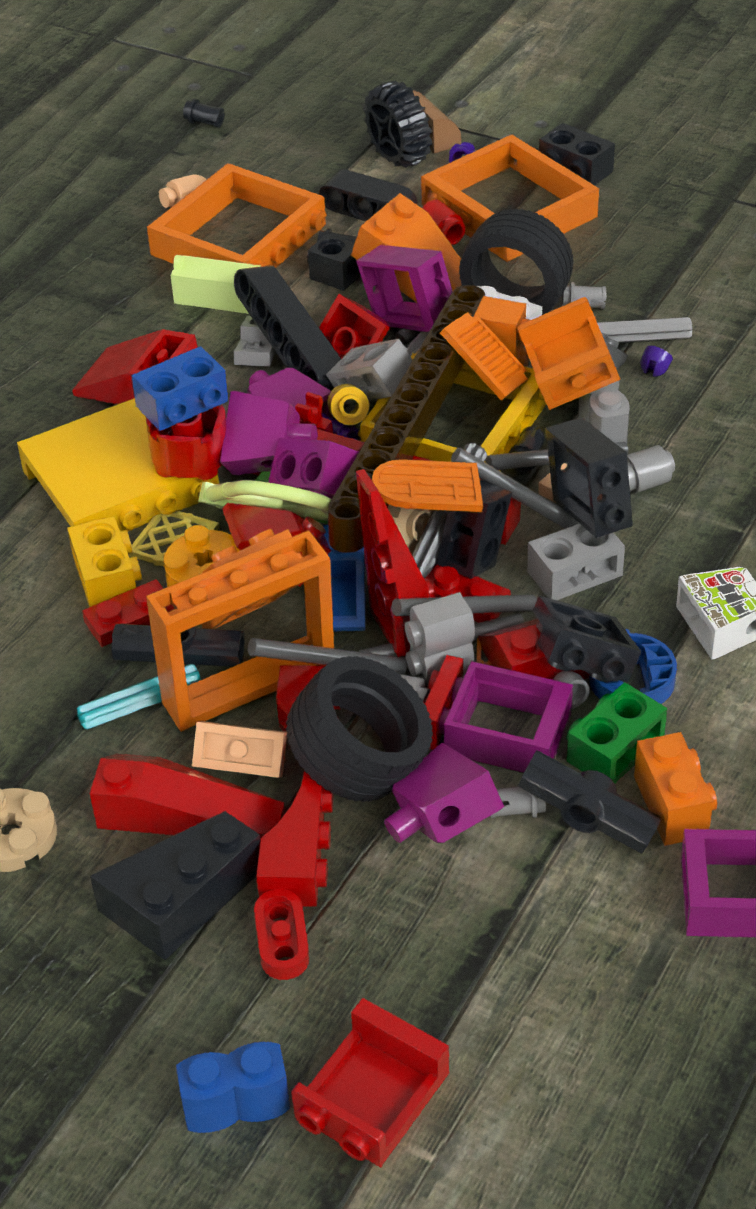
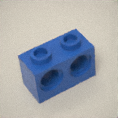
(180, 388)

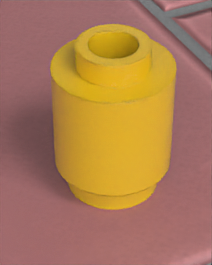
(339, 396)

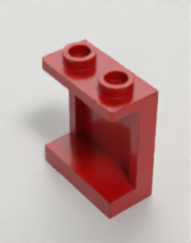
(373, 1084)

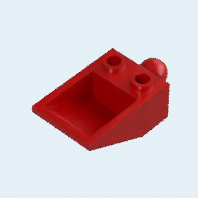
(111, 374)

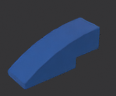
(347, 588)

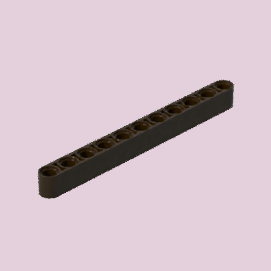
(404, 417)

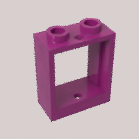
(427, 277)
(511, 690)
(710, 914)

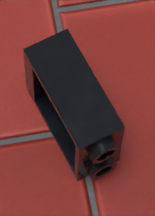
(596, 477)

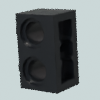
(579, 152)
(474, 538)

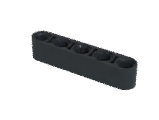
(285, 322)

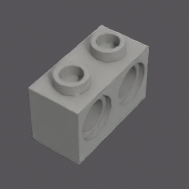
(372, 369)
(574, 561)

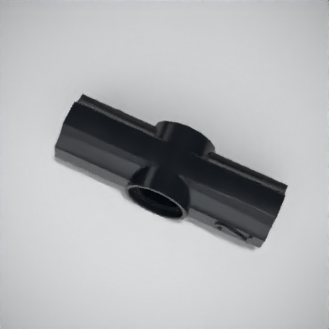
(199, 645)
(589, 801)

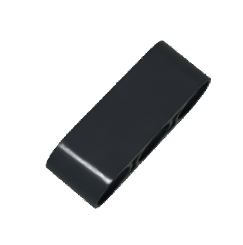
(360, 194)

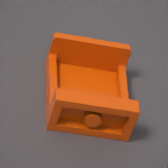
(568, 353)

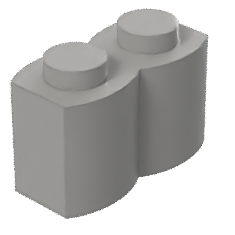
(607, 411)
(439, 630)

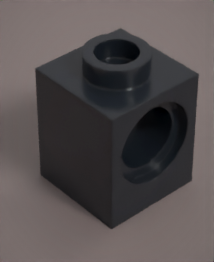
(332, 262)

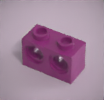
(311, 465)

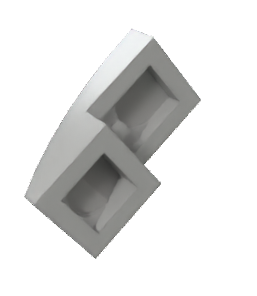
(253, 347)

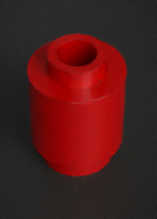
(447, 220)

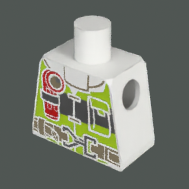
(719, 608)

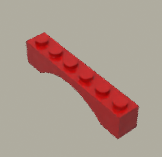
(293, 847)

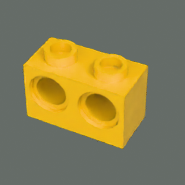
(103, 559)

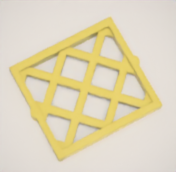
(150, 530)

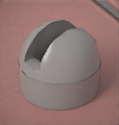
(580, 686)

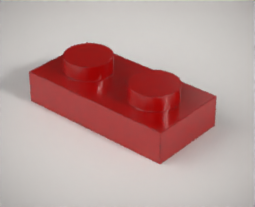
(448, 581)
(122, 609)
(440, 696)

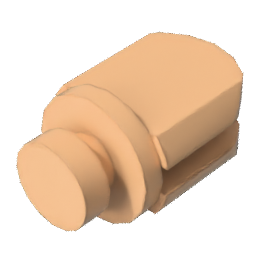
(178, 189)

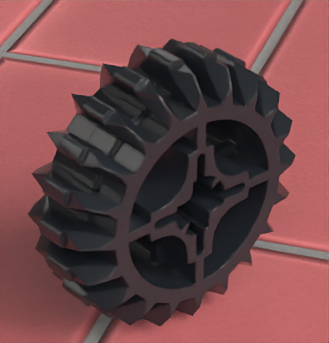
(397, 124)

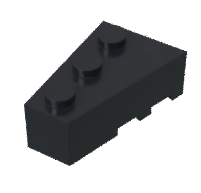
(179, 882)

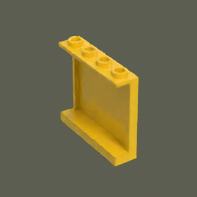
(105, 470)

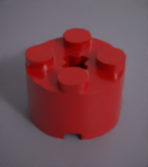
(190, 446)

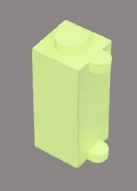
(206, 283)

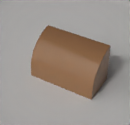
(444, 131)

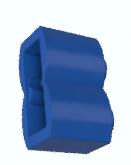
(233, 1087)

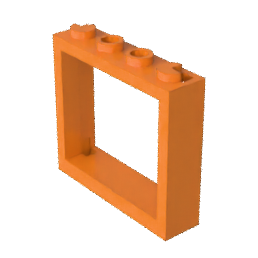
(577, 196)
(173, 230)
(222, 592)

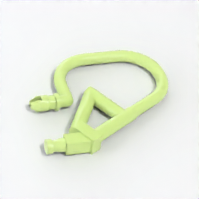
(266, 495)

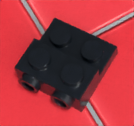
(585, 641)

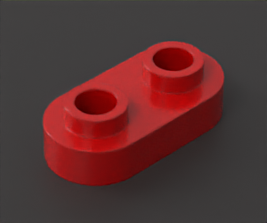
(281, 937)

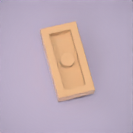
(239, 749)

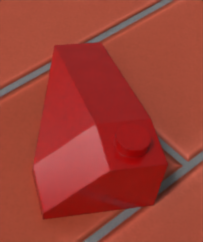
(388, 564)
(168, 798)

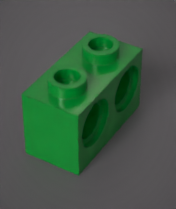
(610, 732)

